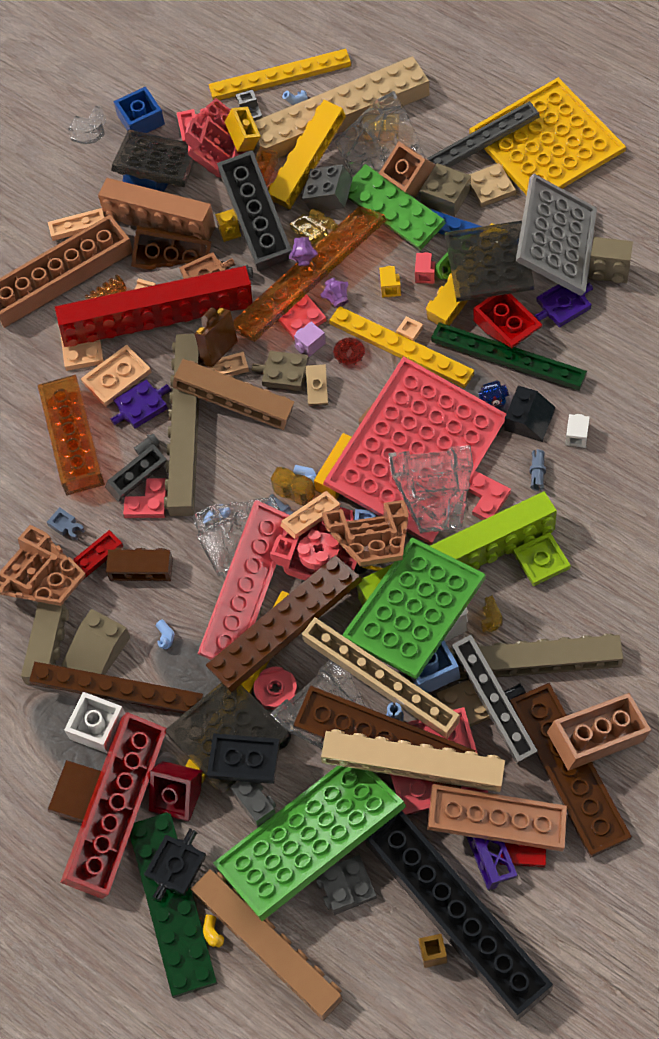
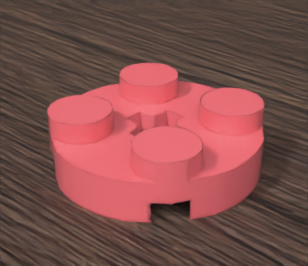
(314, 541)
(265, 682)

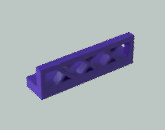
(486, 864)

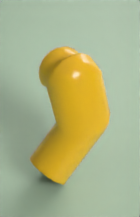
(210, 934)

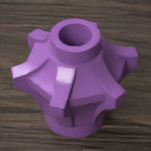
(302, 251)
(335, 292)

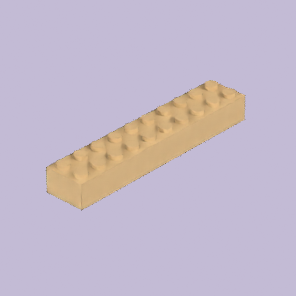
(283, 128)

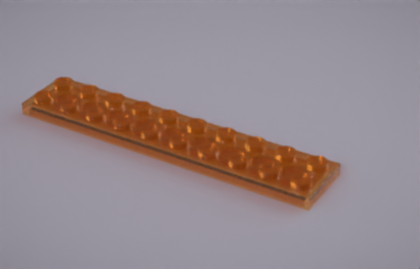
(301, 279)

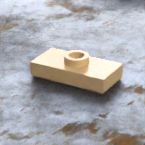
(317, 385)

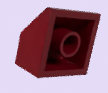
(174, 790)

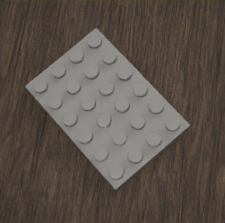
(556, 235)

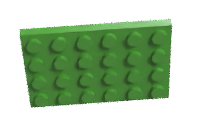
(414, 608)

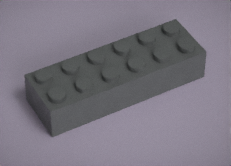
(255, 210)

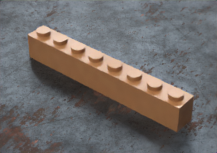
(267, 945)

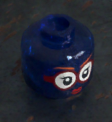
(494, 393)

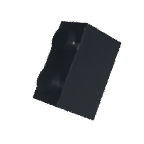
(529, 414)

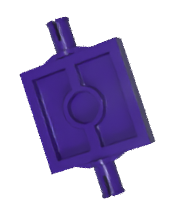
(562, 304)
(140, 404)

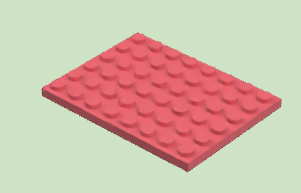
(413, 415)

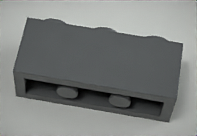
(135, 473)

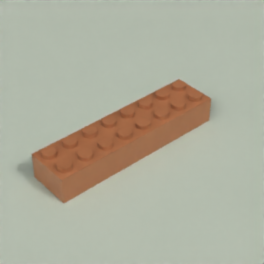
(61, 269)

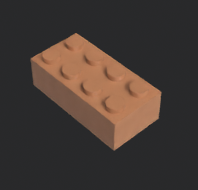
(598, 731)

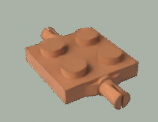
(205, 265)

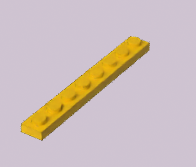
(280, 74)
(401, 346)

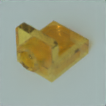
(493, 615)

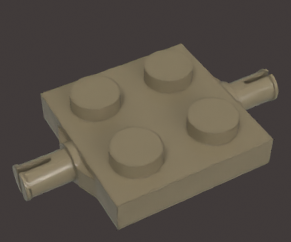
(283, 370)

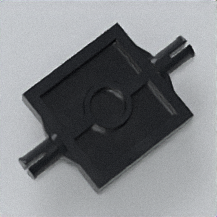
(175, 865)

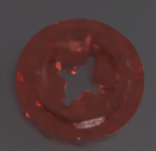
(343, 346)

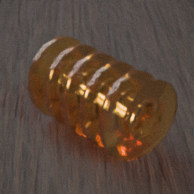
(114, 286)

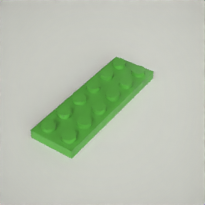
(403, 212)

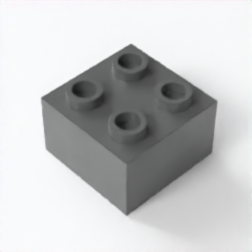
(327, 188)

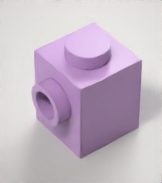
(309, 339)

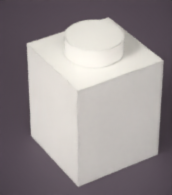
(577, 430)

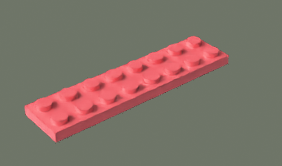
(245, 581)

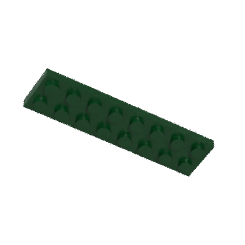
(175, 917)

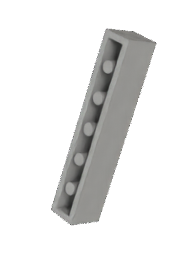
(494, 699)

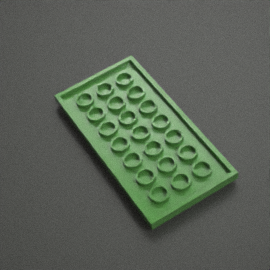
(307, 837)

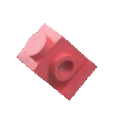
(424, 268)

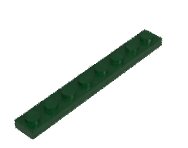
(509, 357)

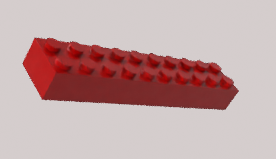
(153, 306)

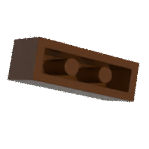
(139, 565)

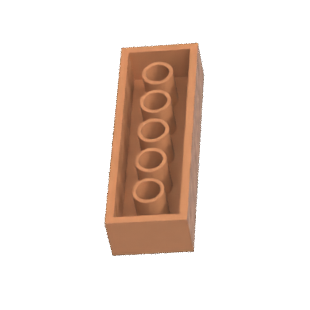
(156, 209)

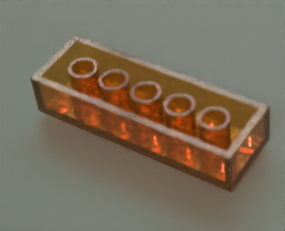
(71, 435)

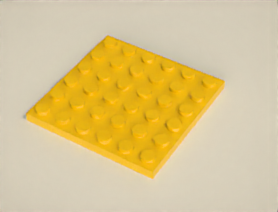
(556, 146)

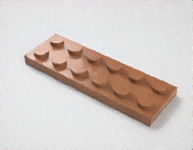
(497, 817)

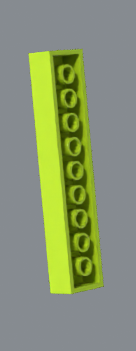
(488, 538)

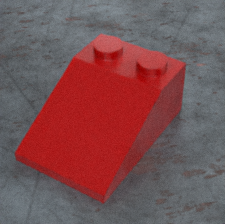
(505, 319)

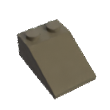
(96, 644)

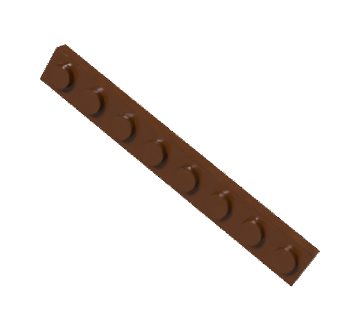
(113, 688)

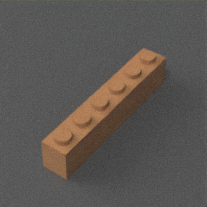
(233, 394)

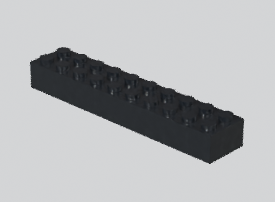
(460, 916)

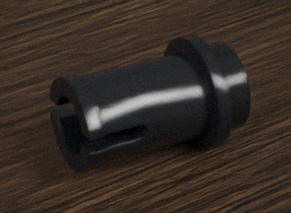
(514, 691)

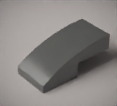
(249, 100)

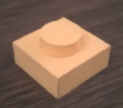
(410, 328)

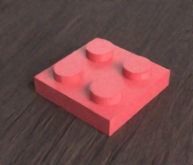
(302, 314)

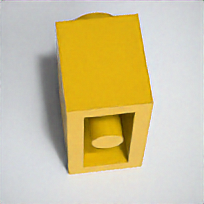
(242, 129)

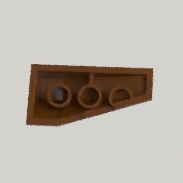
(162, 248)

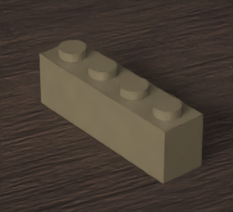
(45, 637)

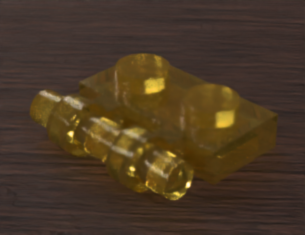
(313, 226)

